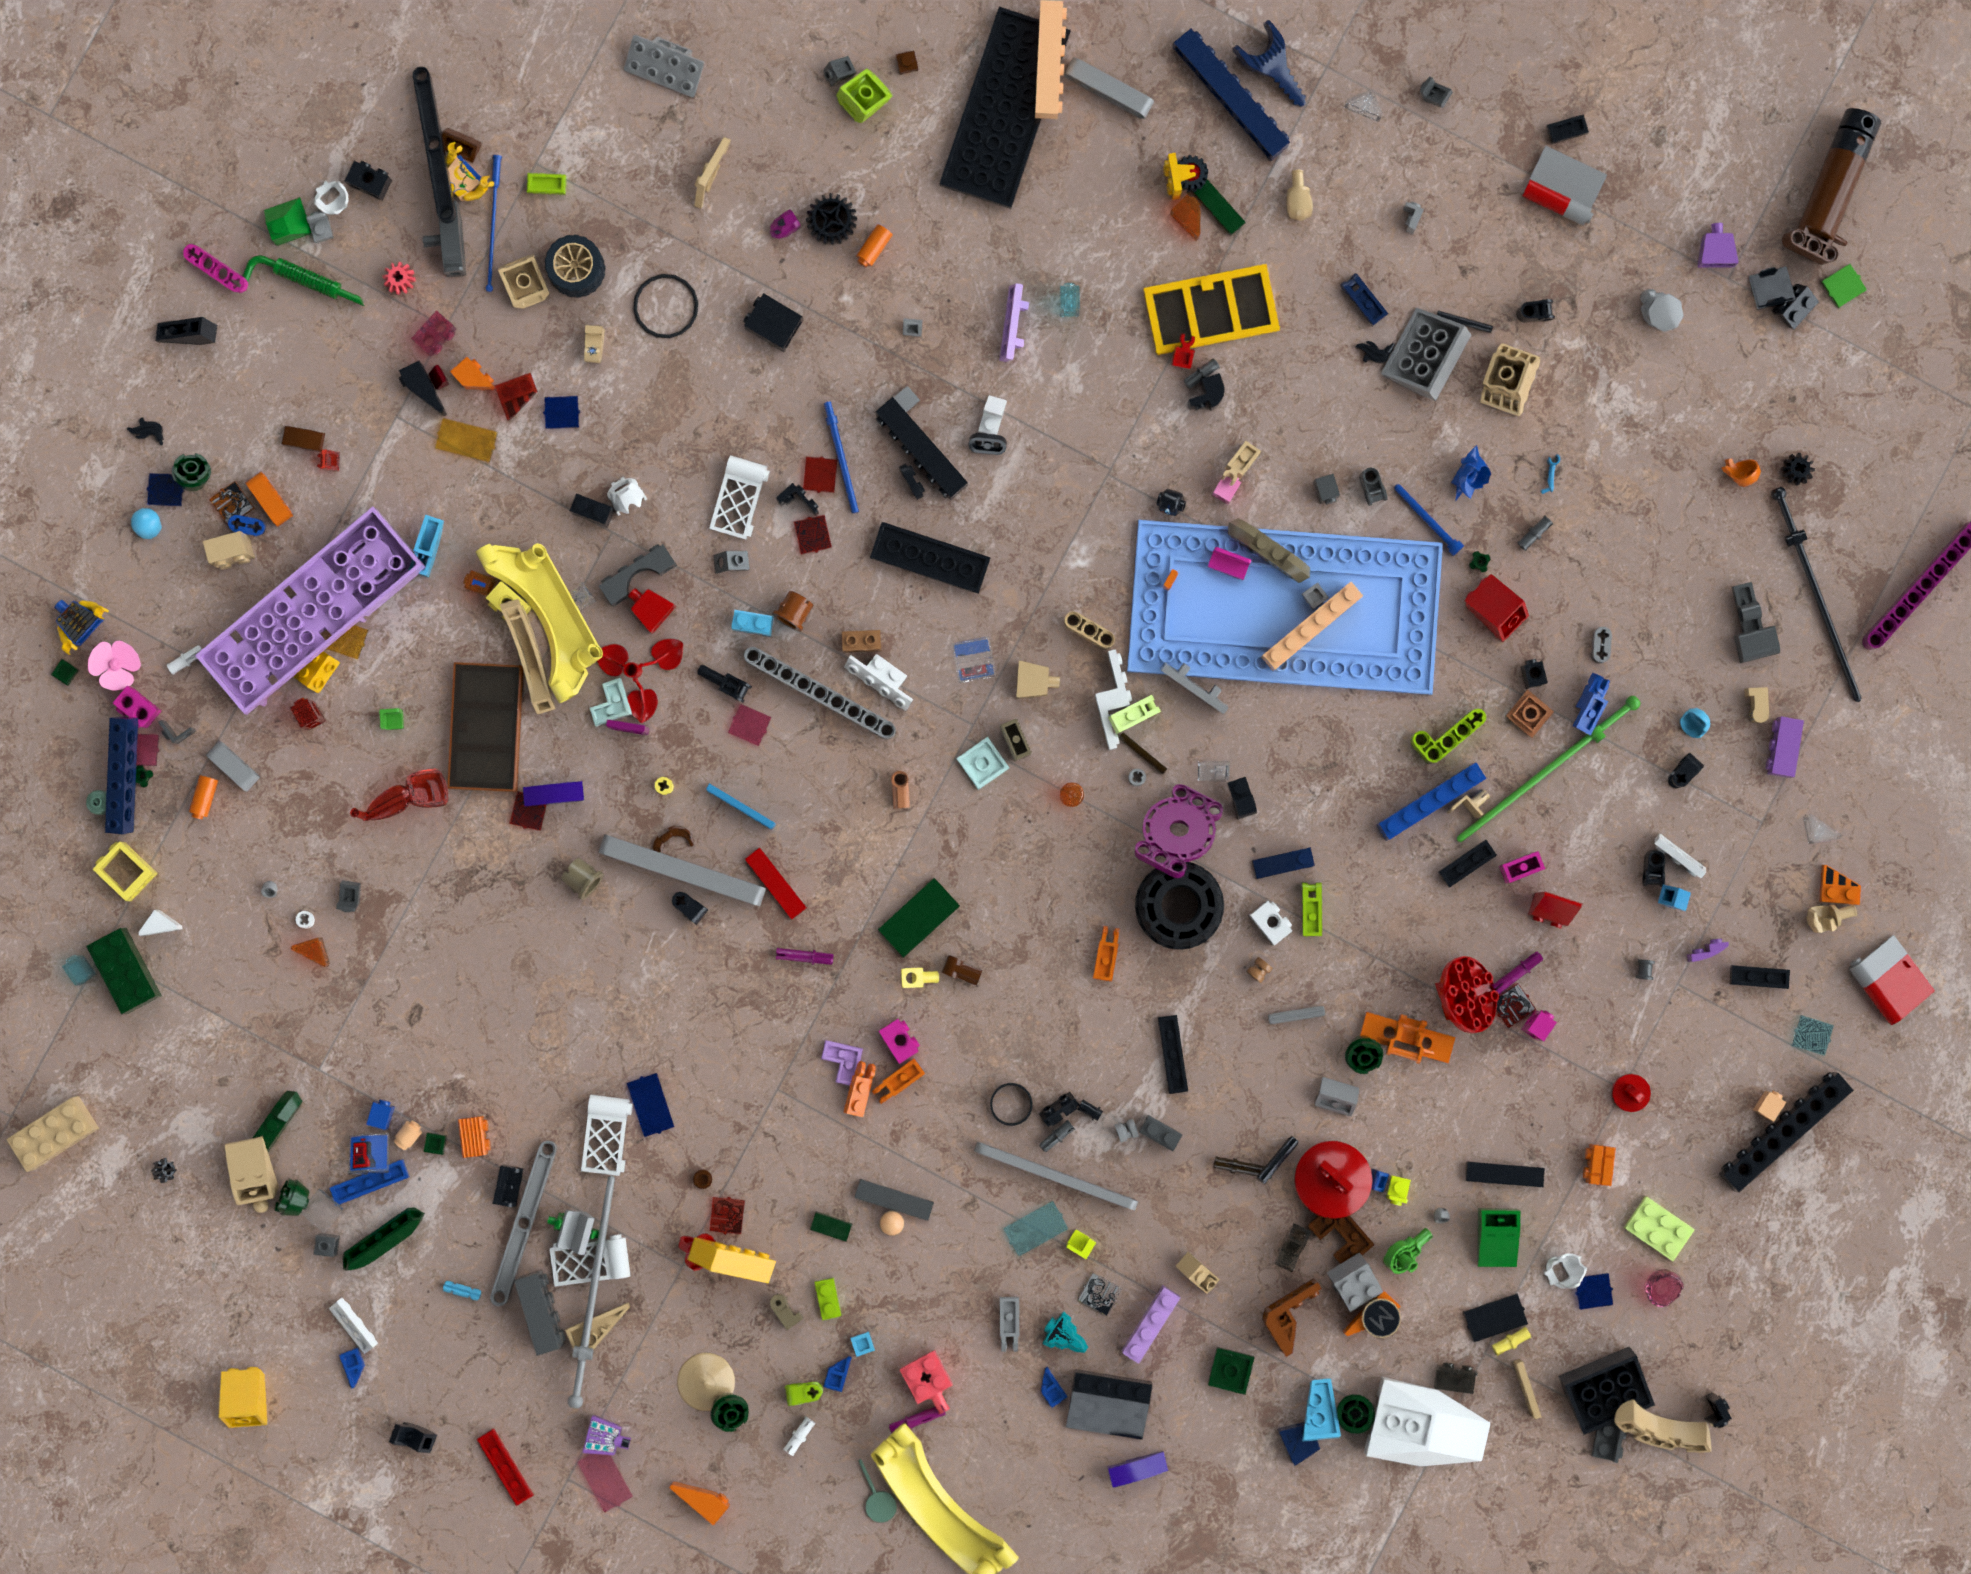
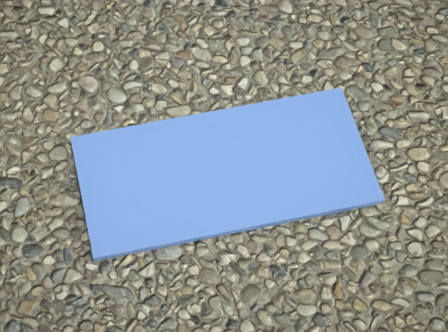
(1228, 623)

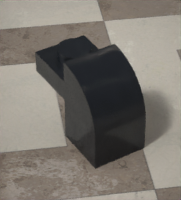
(1213, 393)
(1242, 798)
(413, 1436)

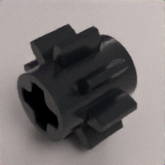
(163, 1170)

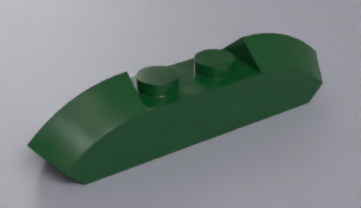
(279, 1118)
(382, 1239)

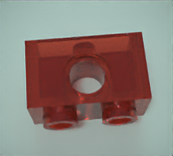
(307, 713)

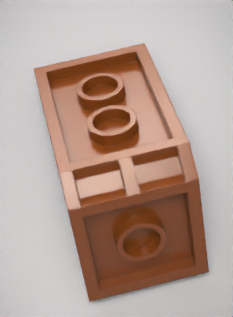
(1285, 1329)

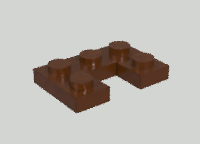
(1355, 1237)

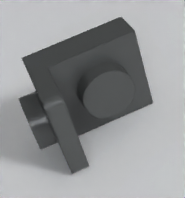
(838, 70)

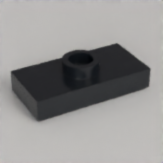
(1567, 129)

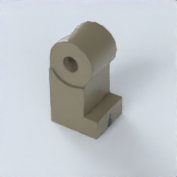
(783, 1311)

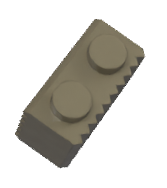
(1015, 740)

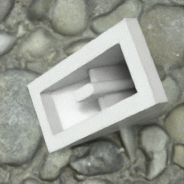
(159, 923)

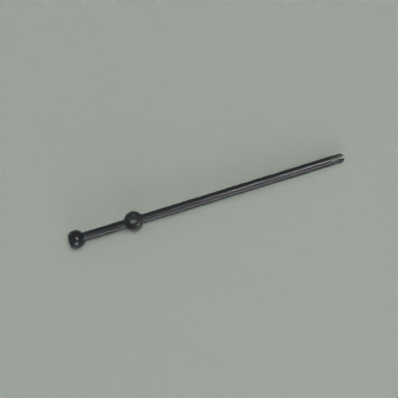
(1796, 538)

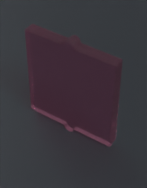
(749, 725)
(147, 749)

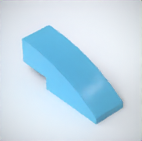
(428, 543)

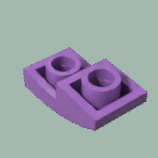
(1711, 949)

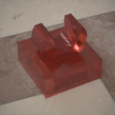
(329, 460)

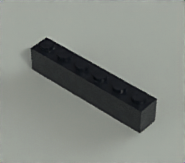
(922, 449)

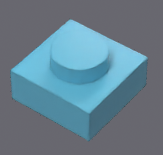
(862, 1344)

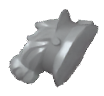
(1661, 310)

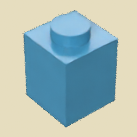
(1674, 897)

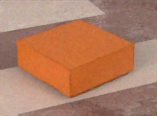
(1170, 580)

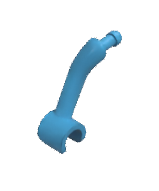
(1551, 474)

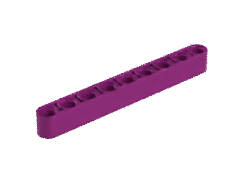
(1916, 589)

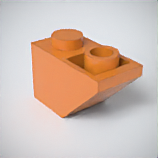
(470, 376)

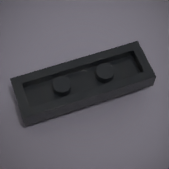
(1467, 863)
(1759, 977)

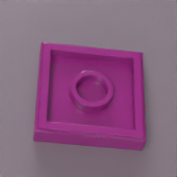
(627, 727)

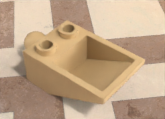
(251, 1173)

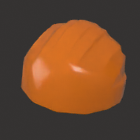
(1742, 472)

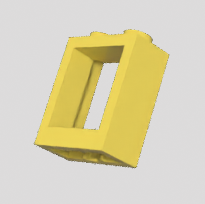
(139, 884)

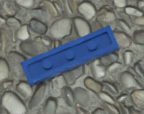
(368, 1183)

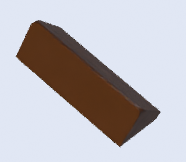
(469, 145)

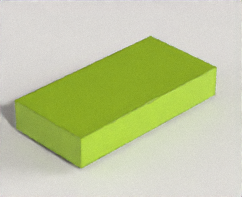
(546, 183)

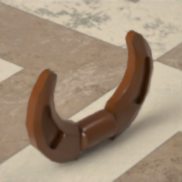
(675, 831)

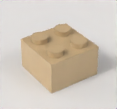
(228, 550)

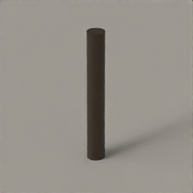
(1143, 753)

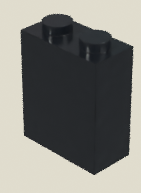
(773, 322)

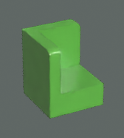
(391, 719)

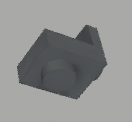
(1435, 93)
(349, 896)

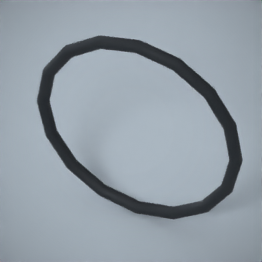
(636, 304)

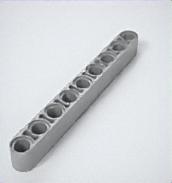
(813, 686)
(682, 870)

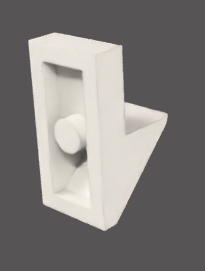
(992, 415)

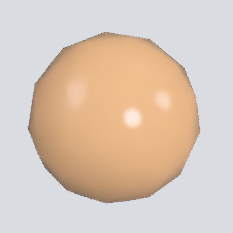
(891, 1223)

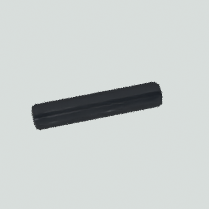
(1277, 1159)

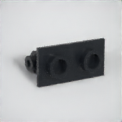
(1065, 1103)

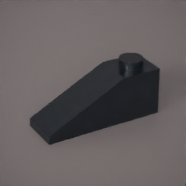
(187, 331)
(419, 383)

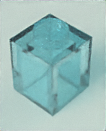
(78, 969)

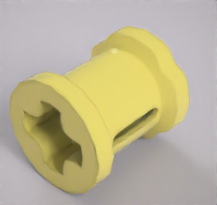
(665, 791)

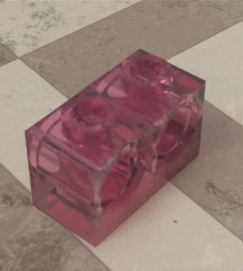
(429, 330)

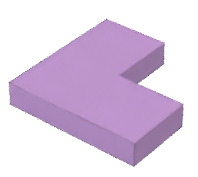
(846, 1055)

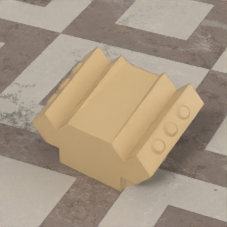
(1509, 379)

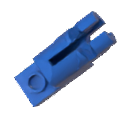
(1591, 703)

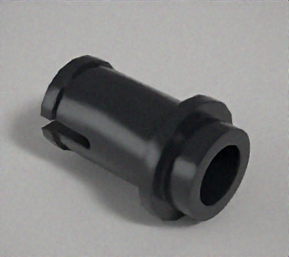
(1090, 1110)

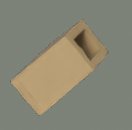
(1197, 1273)

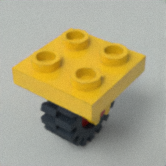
(1185, 174)

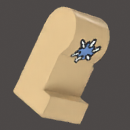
(593, 343)

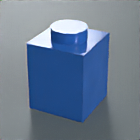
(381, 1114)

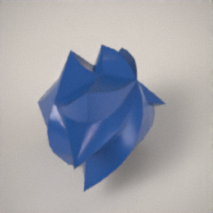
(1471, 474)

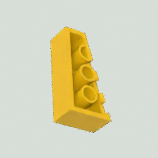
(732, 1260)

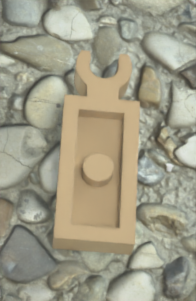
(1241, 462)

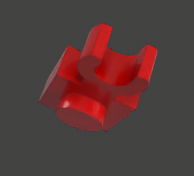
(1184, 355)

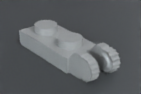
(1009, 1321)

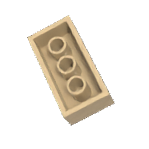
(52, 1134)

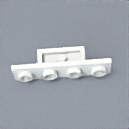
(881, 677)

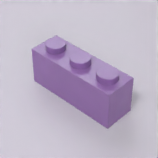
(1784, 747)

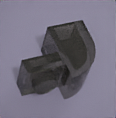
(1292, 1246)

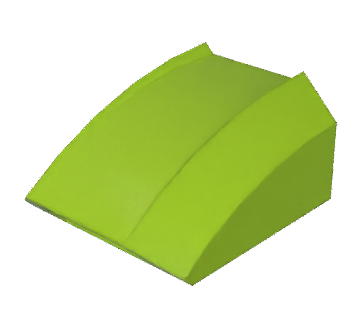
(863, 95)

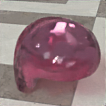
(1663, 1287)

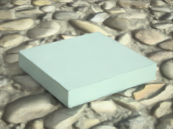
(982, 763)

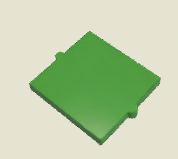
(1844, 285)

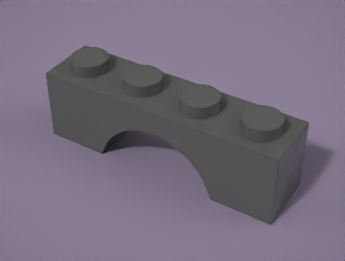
(616, 587)

